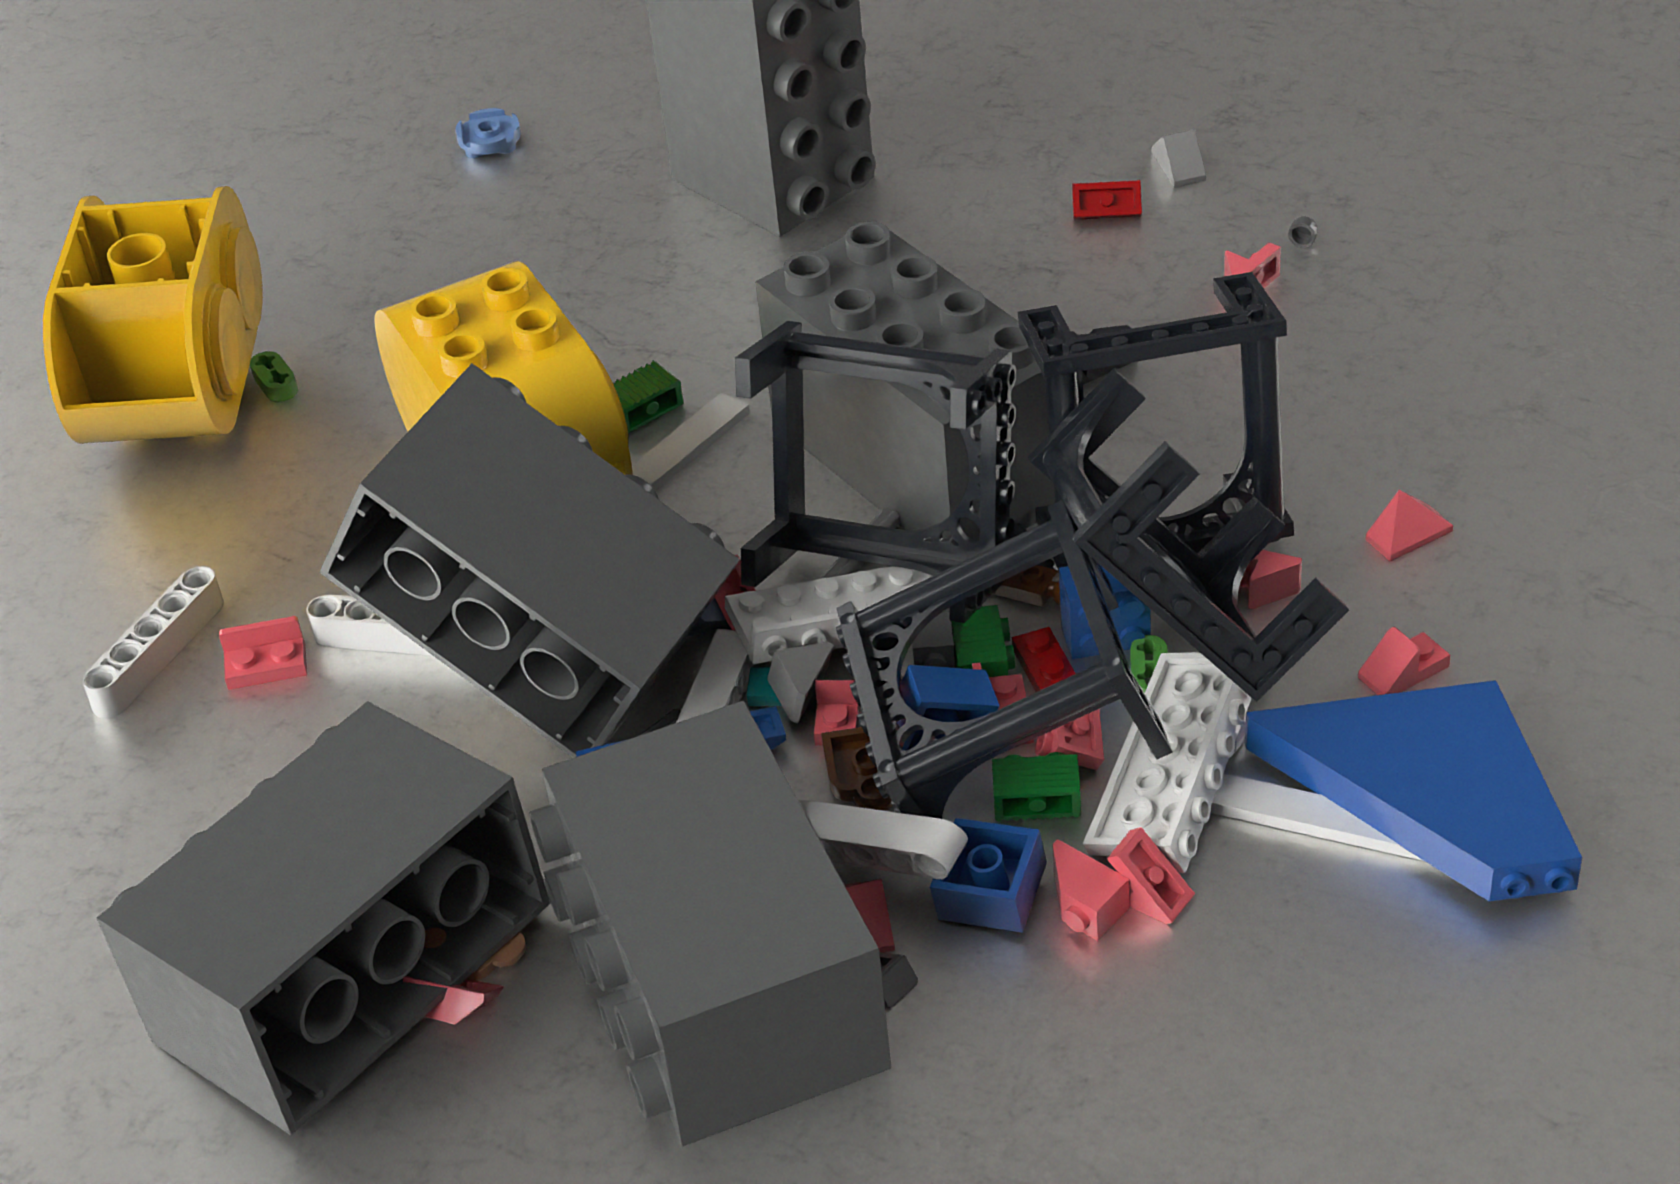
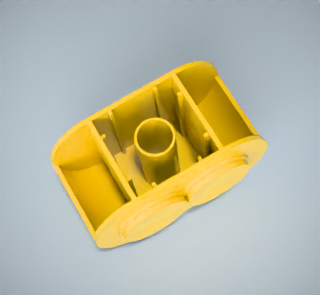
(152, 318)
(511, 333)

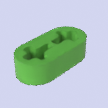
(278, 373)
(1144, 668)

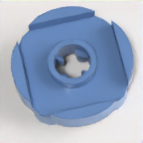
(488, 133)

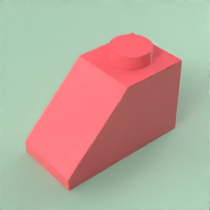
(1088, 891)

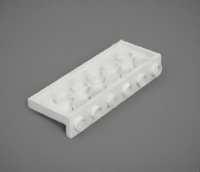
(807, 610)
(1175, 793)

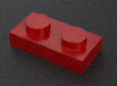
(1106, 200)
(1041, 658)

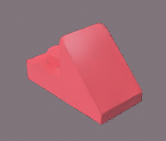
(1263, 264)
(1271, 578)
(1402, 662)
(835, 707)
(1153, 881)

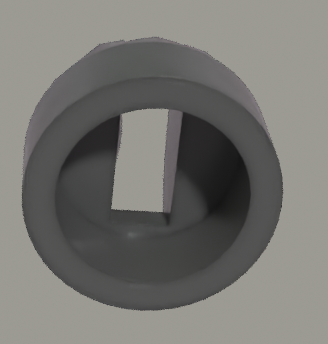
(1303, 232)

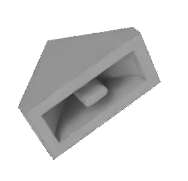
(1180, 158)
(794, 675)

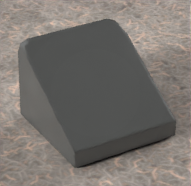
(897, 977)

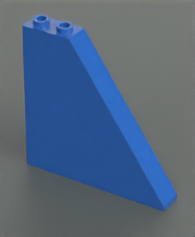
(1437, 777)

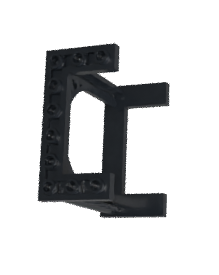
(1248, 321)
(978, 395)
(1183, 587)
(882, 634)

